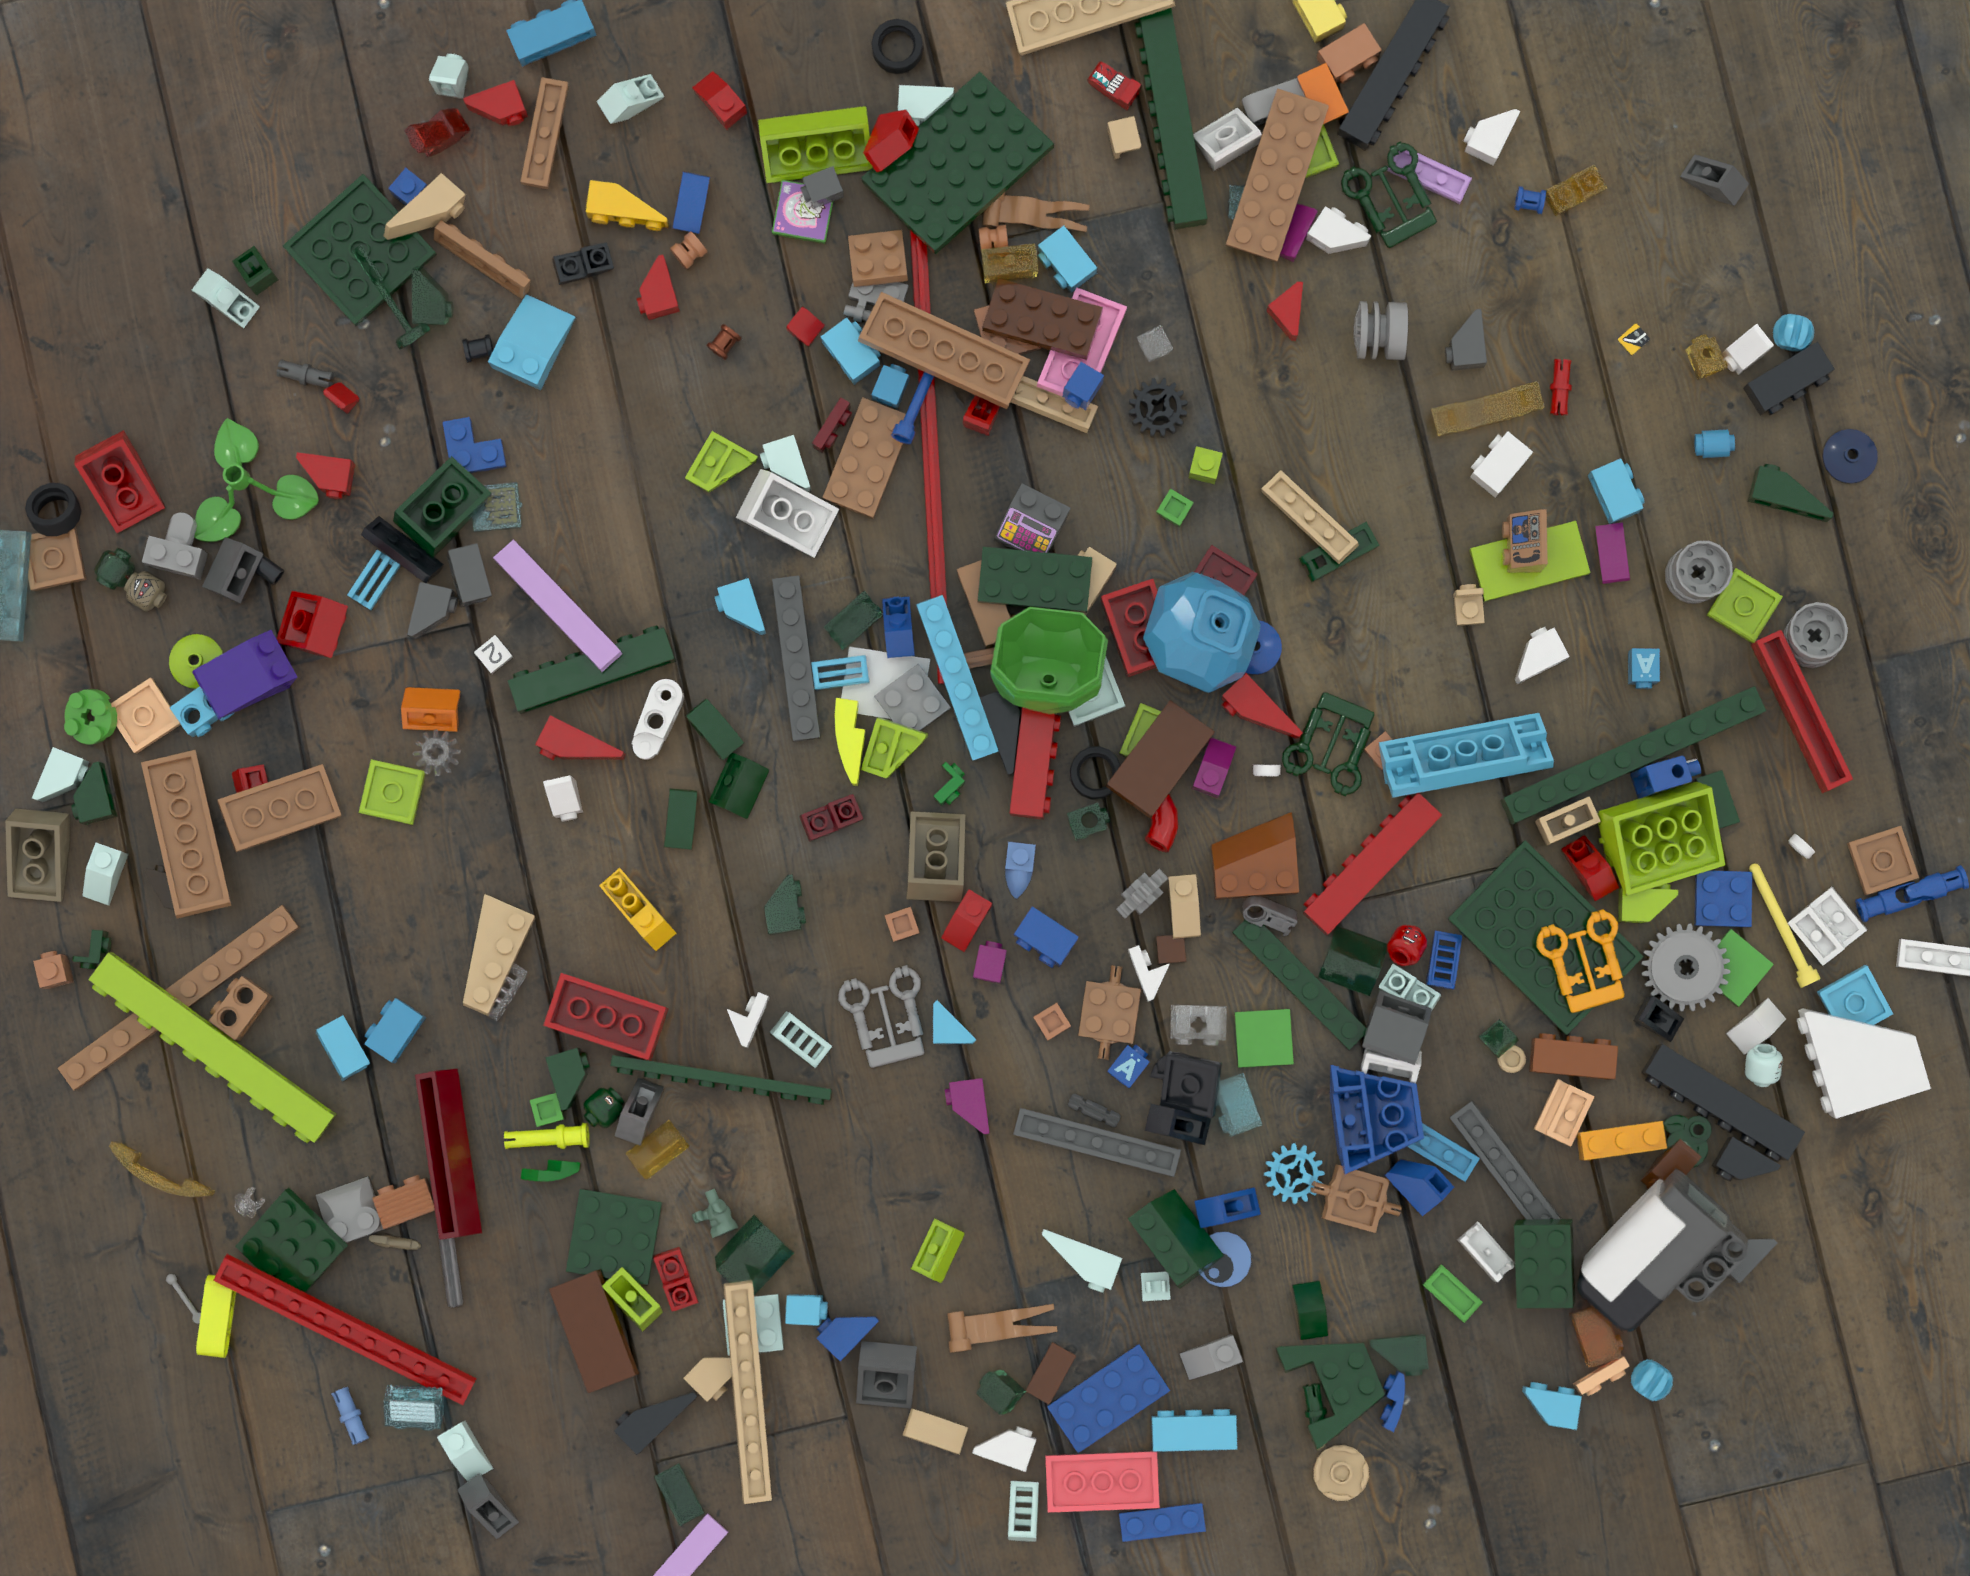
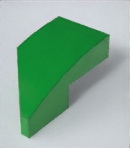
(555, 1171)

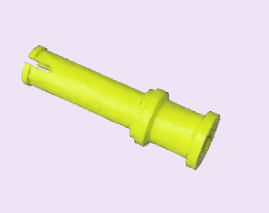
(561, 1136)

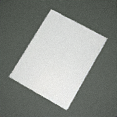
(881, 673)

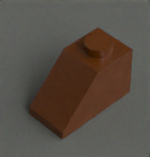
(1677, 1157)

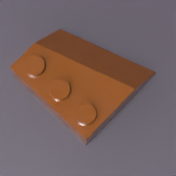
(1257, 861)

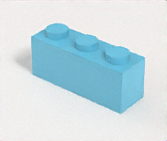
(1194, 1431)

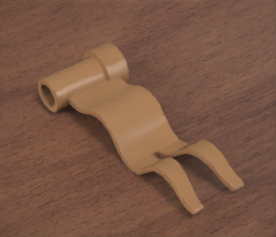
(1031, 212)
(993, 1327)

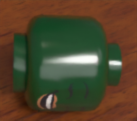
(603, 1107)

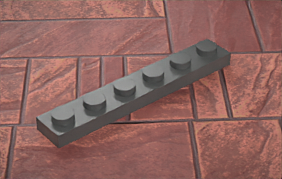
(796, 658)
(1097, 1142)
(1502, 1163)

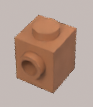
(53, 970)

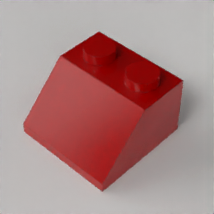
(312, 624)

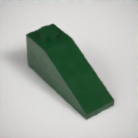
(1782, 492)

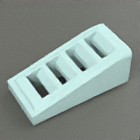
(781, 1025)
(1023, 1535)

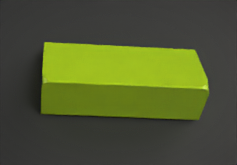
(938, 1251)

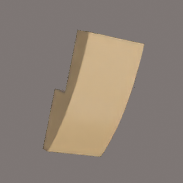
(935, 1431)

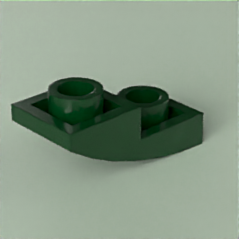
(714, 729)
(680, 818)

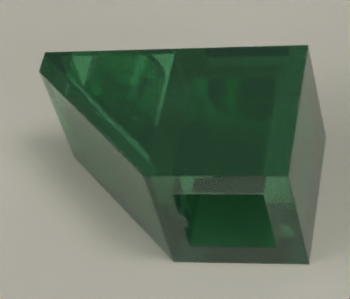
(783, 909)

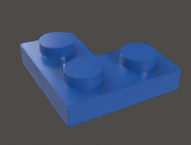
(472, 455)

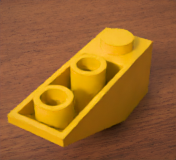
(614, 203)
(637, 909)

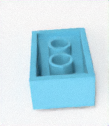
(531, 342)

